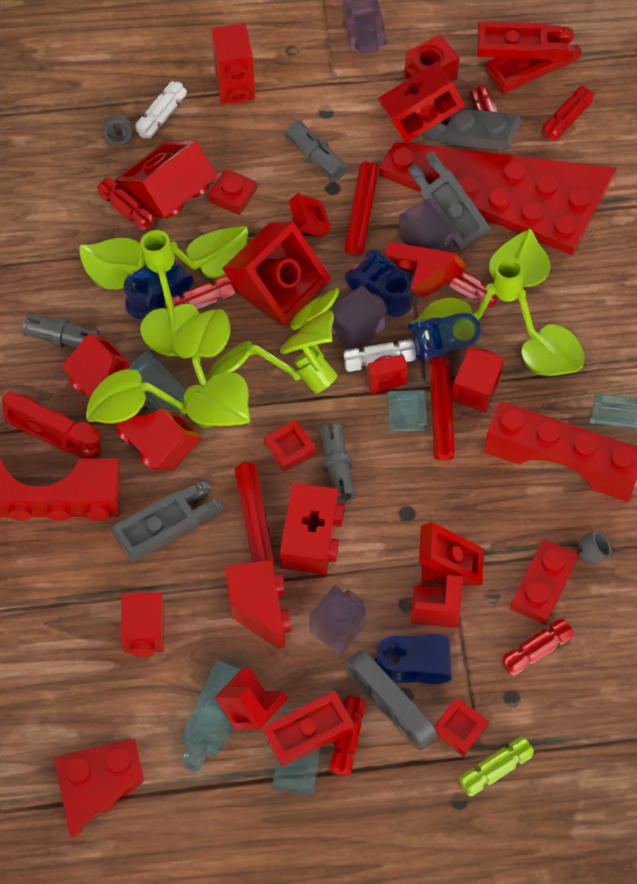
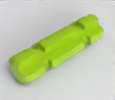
(496, 766)

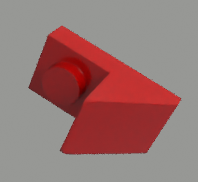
(430, 266)
(449, 554)

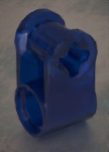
(383, 279)
(149, 289)
(441, 335)
(420, 658)

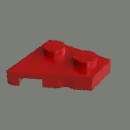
(96, 779)

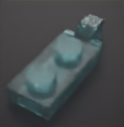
(208, 724)

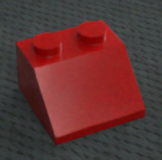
(169, 177)
(277, 271)

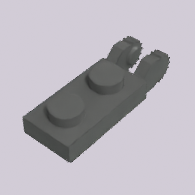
(477, 129)
(452, 202)
(165, 521)

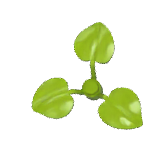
(117, 258)
(512, 266)
(311, 365)
(210, 404)

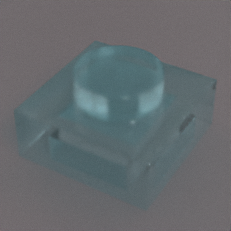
(407, 411)

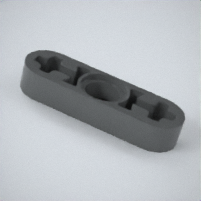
(390, 699)

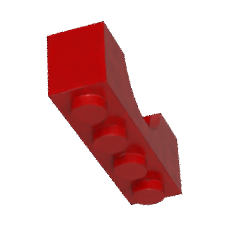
(527, 435)
(160, 436)
(87, 491)

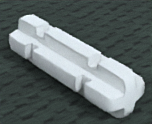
(160, 109)
(354, 358)

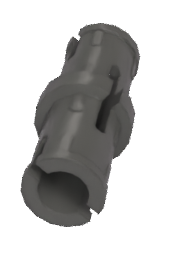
(316, 150)
(56, 331)
(337, 461)

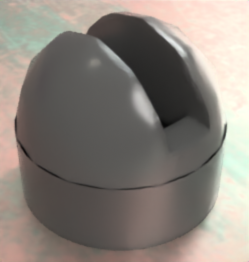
(110, 131)
(594, 547)

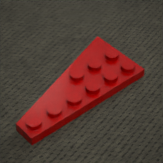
(512, 190)

